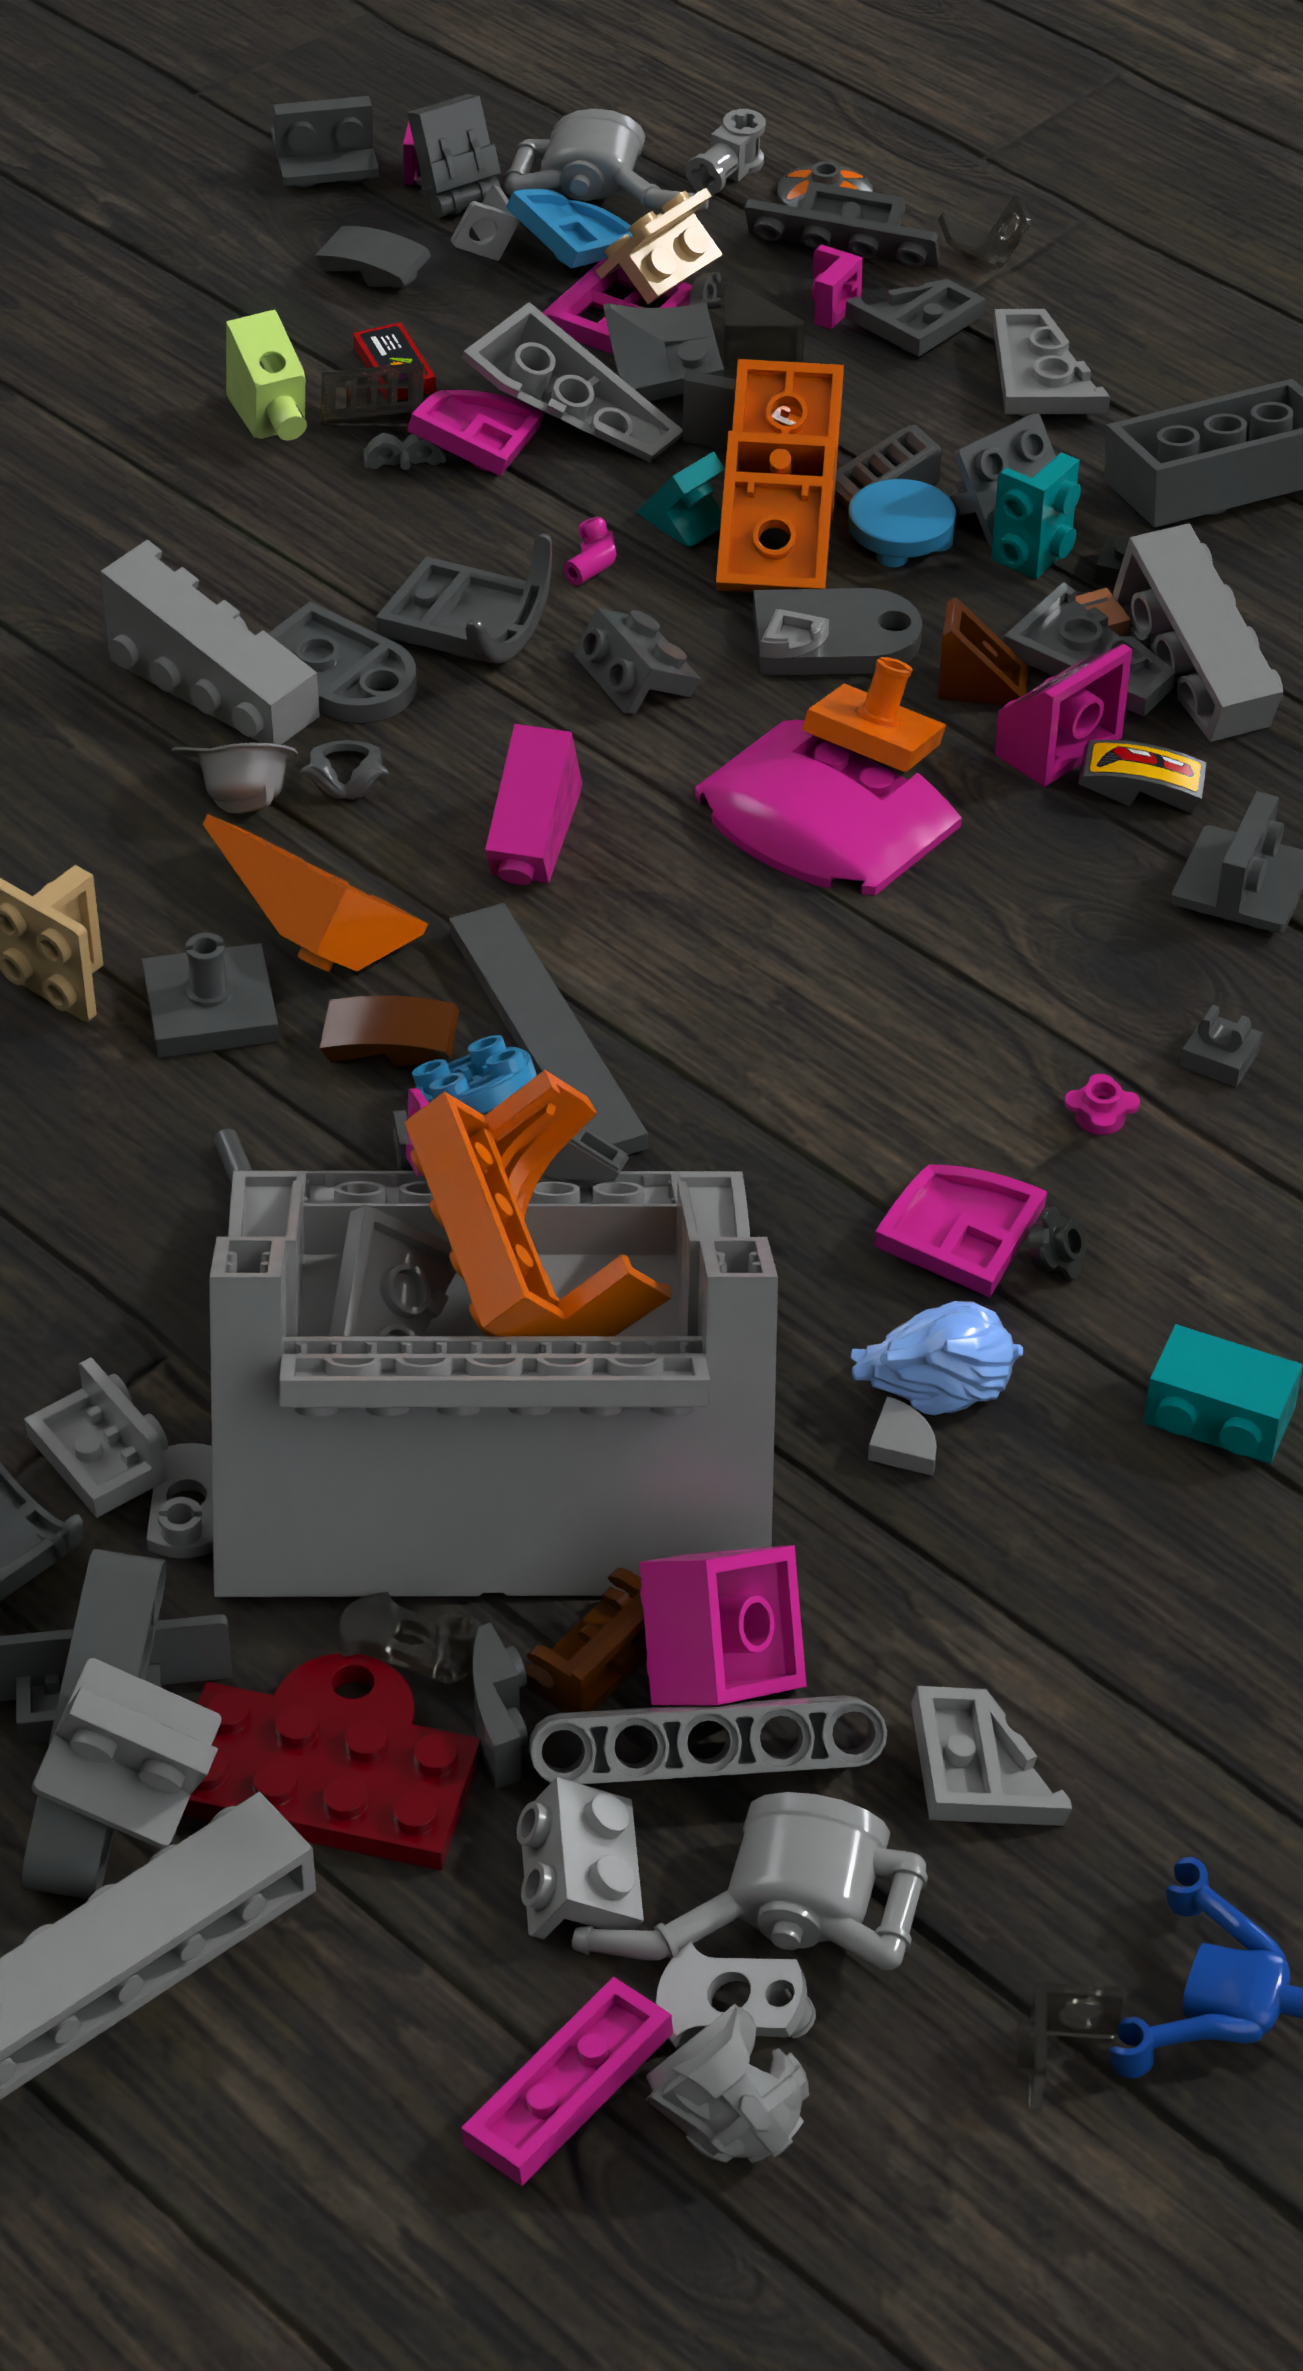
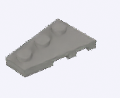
(1039, 369)

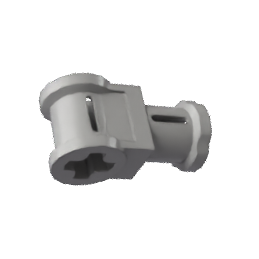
(732, 153)

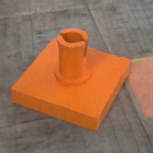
(874, 720)

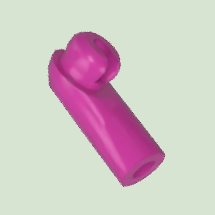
(596, 554)

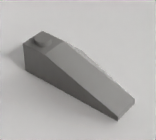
(556, 374)

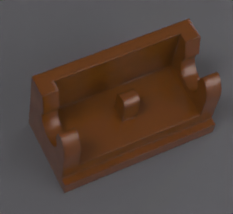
(594, 1653)

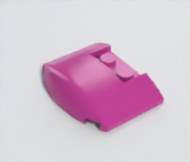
(825, 810)

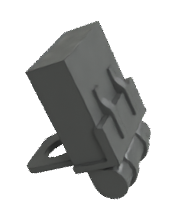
(454, 153)

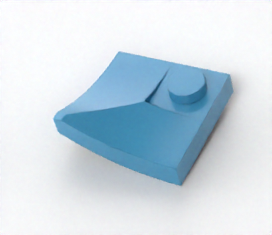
(569, 228)

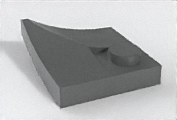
(660, 344)

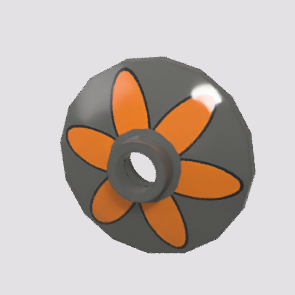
(795, 183)

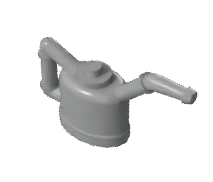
(588, 160)
(799, 1882)

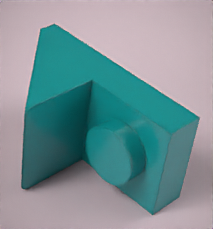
(686, 503)

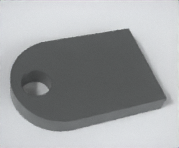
(856, 629)
(350, 665)

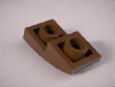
(399, 1026)

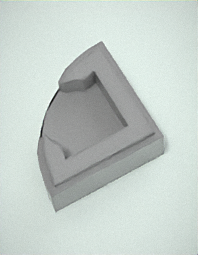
(792, 634)
(903, 1439)

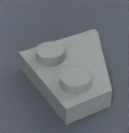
(977, 1763)

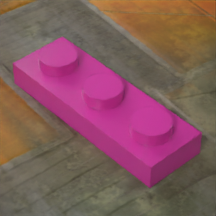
(567, 2081)

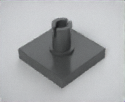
(210, 997)

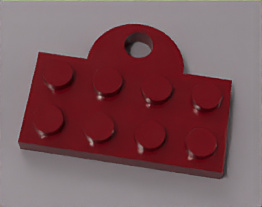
(341, 1766)

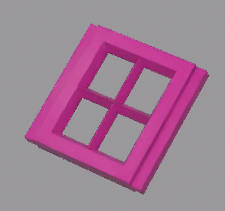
(591, 291)

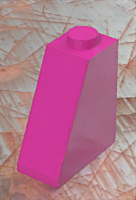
(533, 805)

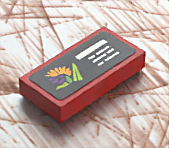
(391, 347)

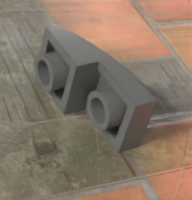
(378, 254)
(498, 1721)

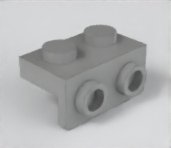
(100, 1441)
(579, 1859)

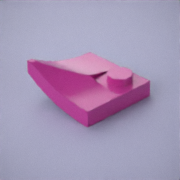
(477, 426)
(961, 1224)

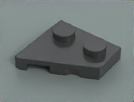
(918, 315)

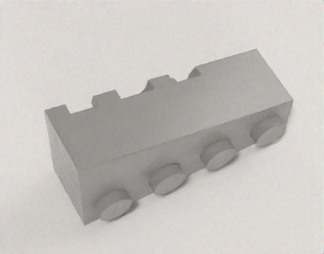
(1197, 630)
(203, 649)

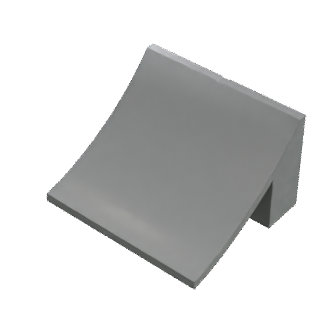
(476, 1453)

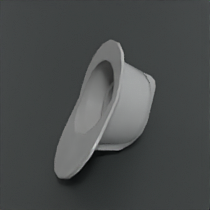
(242, 774)

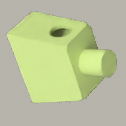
(271, 398)

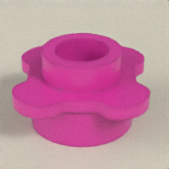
(1101, 1105)

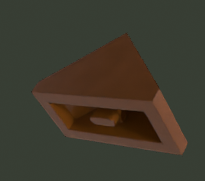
(977, 662)

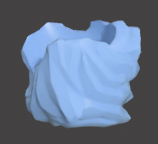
(942, 1358)

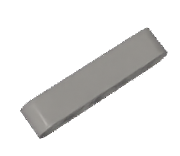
(742, 1746)

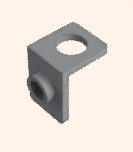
(491, 223)

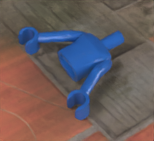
(1228, 1990)

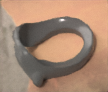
(362, 777)

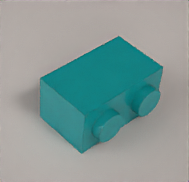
(1223, 1393)

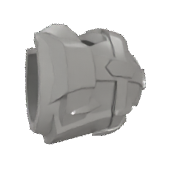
(725, 2100)

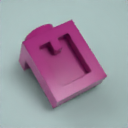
(835, 280)

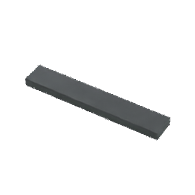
(542, 1019)

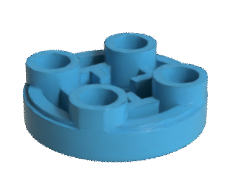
(901, 520)
(478, 1079)

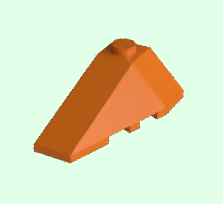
(314, 906)

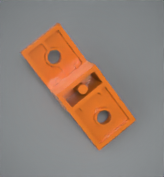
(780, 476)

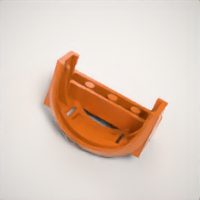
(481, 1189)

